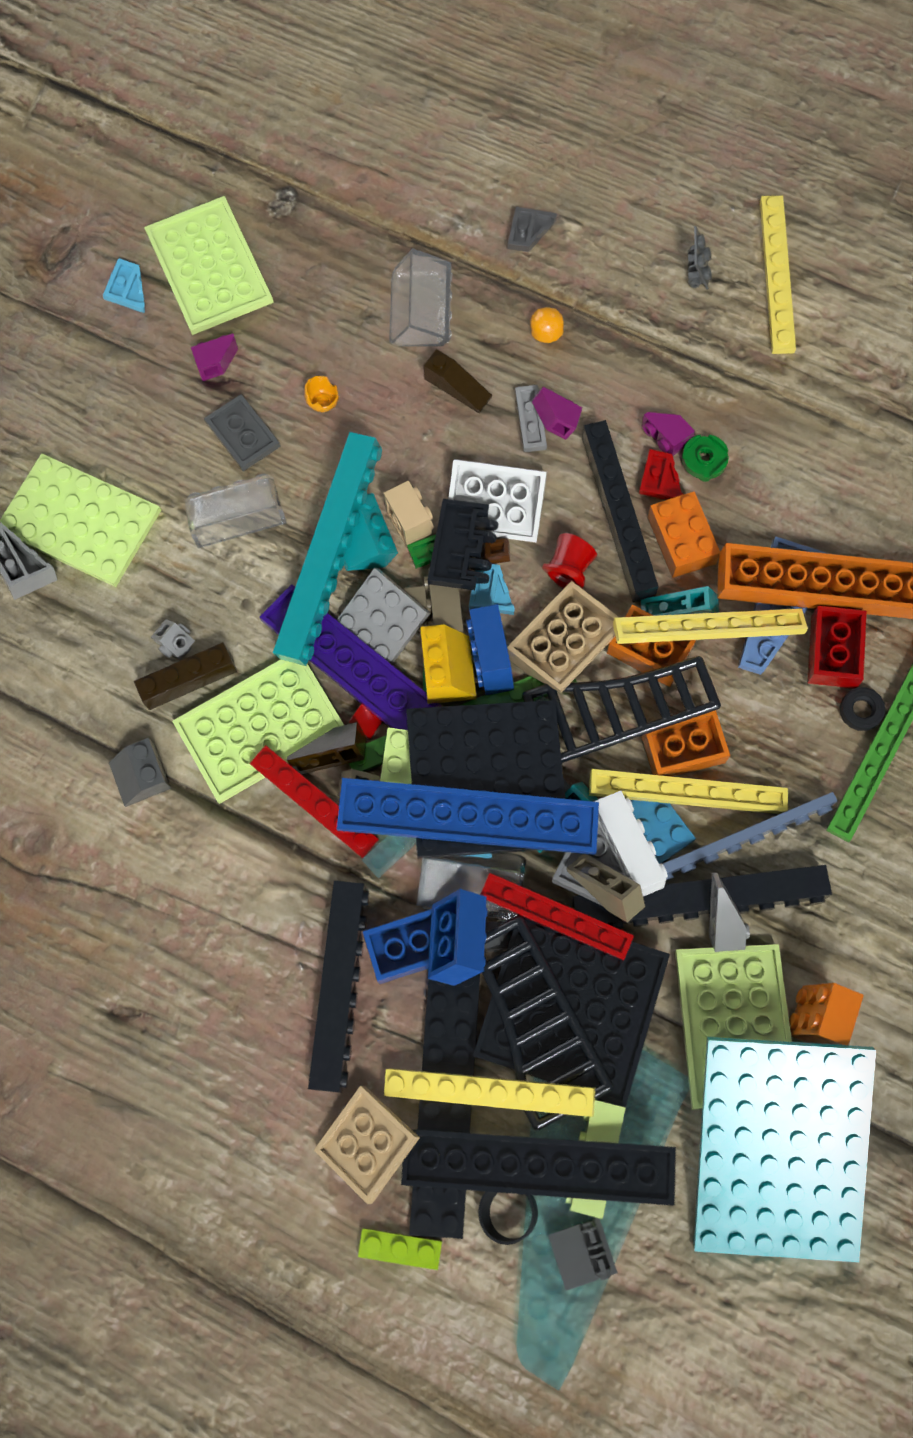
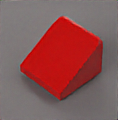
(366, 720)

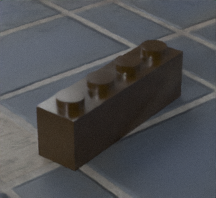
(185, 676)

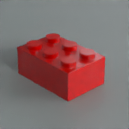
(837, 647)

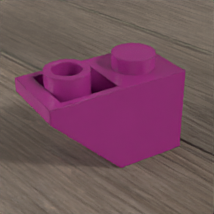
(214, 356)
(556, 412)
(668, 431)

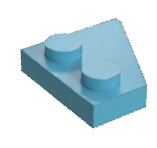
(125, 286)
(492, 593)

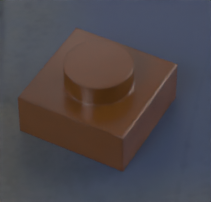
(498, 551)

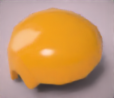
(547, 325)
(320, 394)

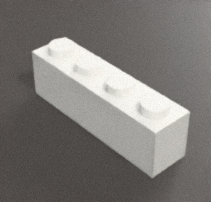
(629, 844)

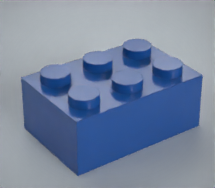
(490, 650)
(457, 937)
(400, 947)

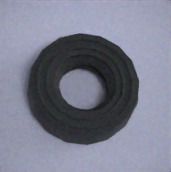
(872, 698)

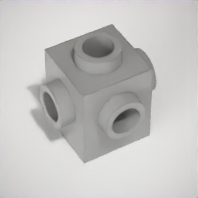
(173, 639)

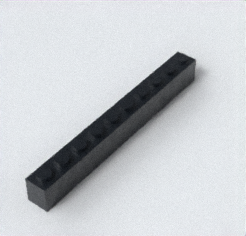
(746, 891)

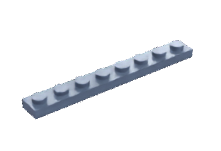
(753, 834)

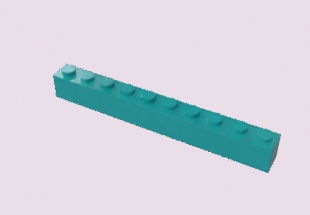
(328, 549)

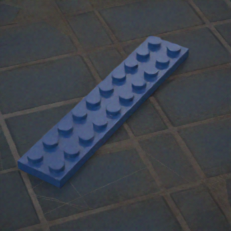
(468, 816)

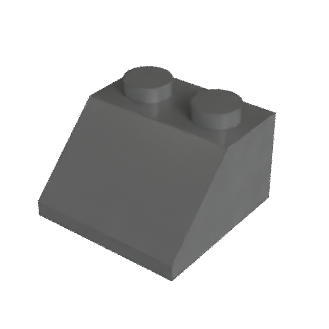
(139, 772)

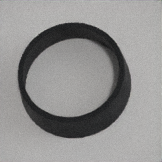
(489, 1229)

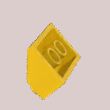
(447, 664)

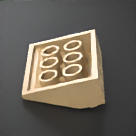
(563, 638)

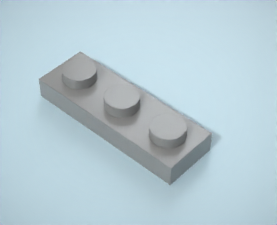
(530, 423)

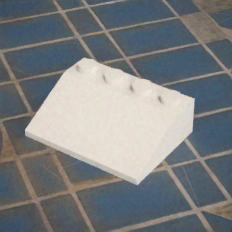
(512, 495)

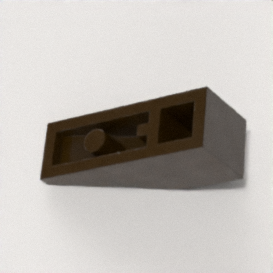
(455, 381)
(332, 749)

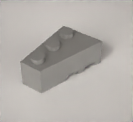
(21, 566)

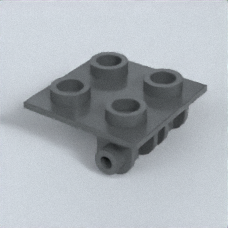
(698, 259)
(582, 1254)

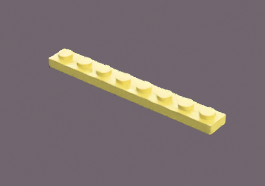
(777, 275)
(709, 626)
(689, 791)
(490, 1092)

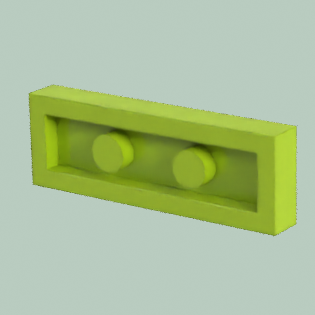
(400, 1249)

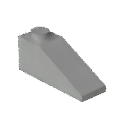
(726, 924)

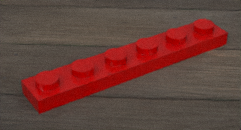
(309, 799)
(557, 916)

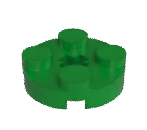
(705, 469)

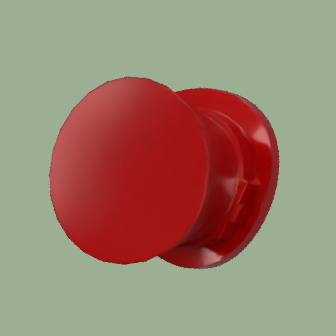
(570, 560)

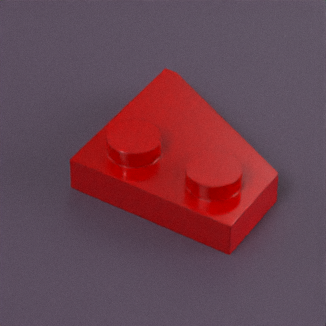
(660, 476)

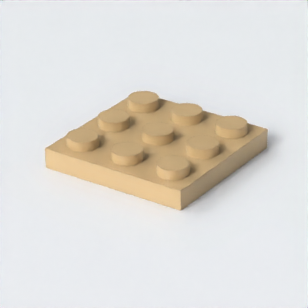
(366, 1144)

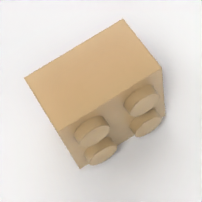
(408, 514)

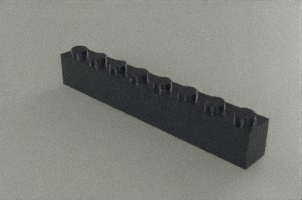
(619, 511)
(337, 987)

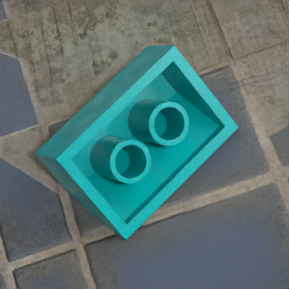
(371, 540)

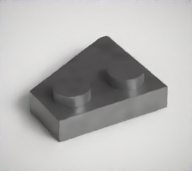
(529, 228)

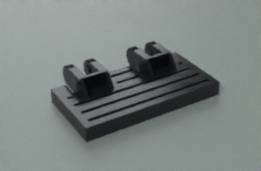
(458, 541)

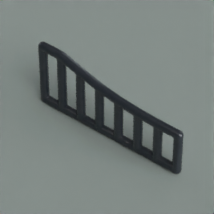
(628, 682)
(567, 1015)

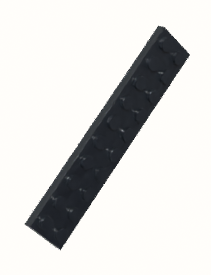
(448, 1050)
(542, 1167)

